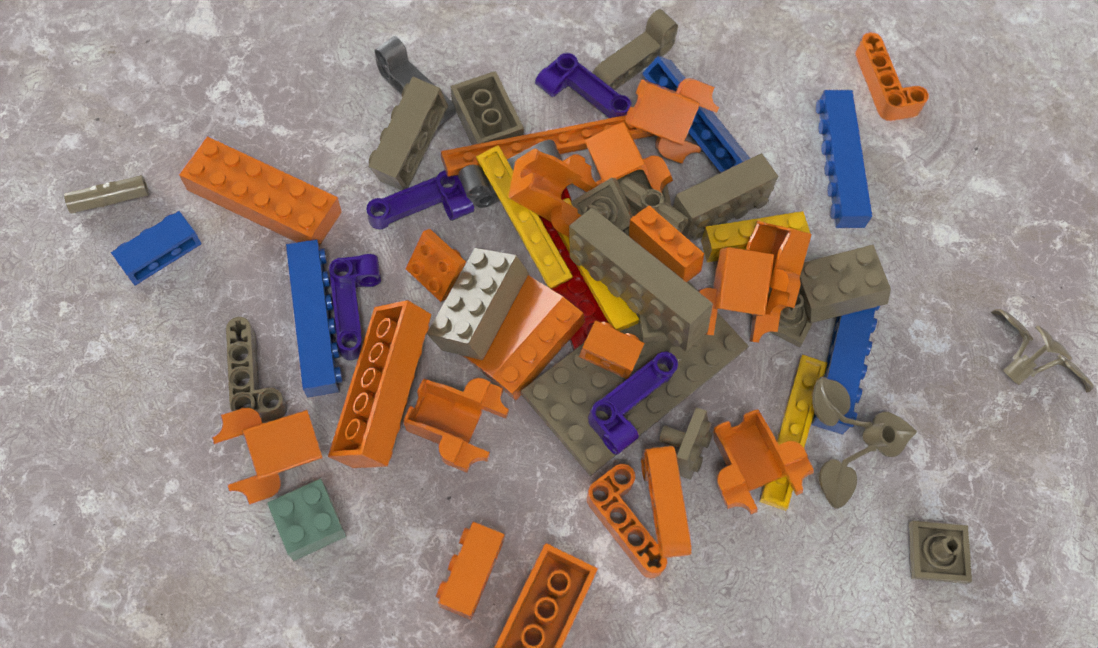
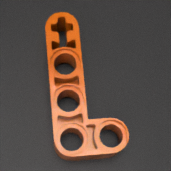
(883, 83)
(667, 501)
(631, 524)

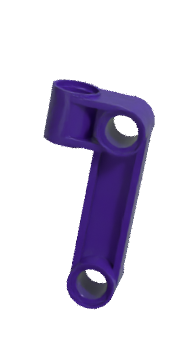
(567, 72)
(419, 198)
(361, 272)
(617, 431)

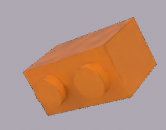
(611, 349)

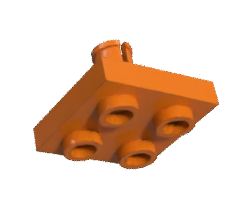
(435, 265)

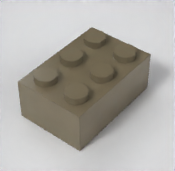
(485, 109)
(843, 284)

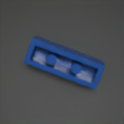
(156, 247)

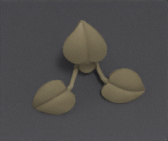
(1024, 366)
(885, 433)

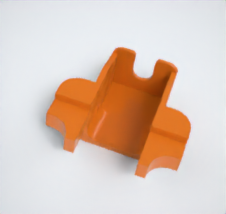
(670, 114)
(618, 156)
(540, 181)
(789, 256)
(743, 286)
(451, 418)
(272, 447)
(756, 460)

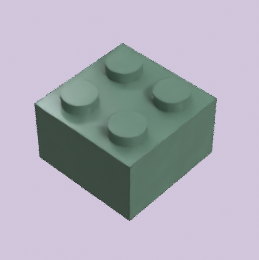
(306, 520)

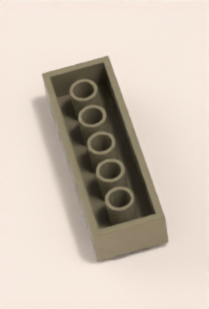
(639, 279)

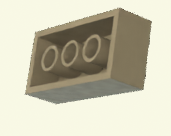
(408, 134)
(726, 195)
(478, 303)

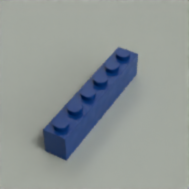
(706, 126)
(844, 159)
(312, 319)
(846, 359)

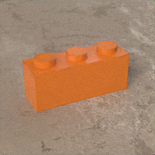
(666, 243)
(470, 570)

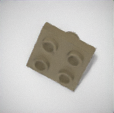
(608, 201)
(794, 323)
(690, 443)
(940, 552)

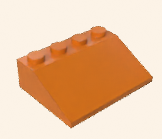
(529, 337)

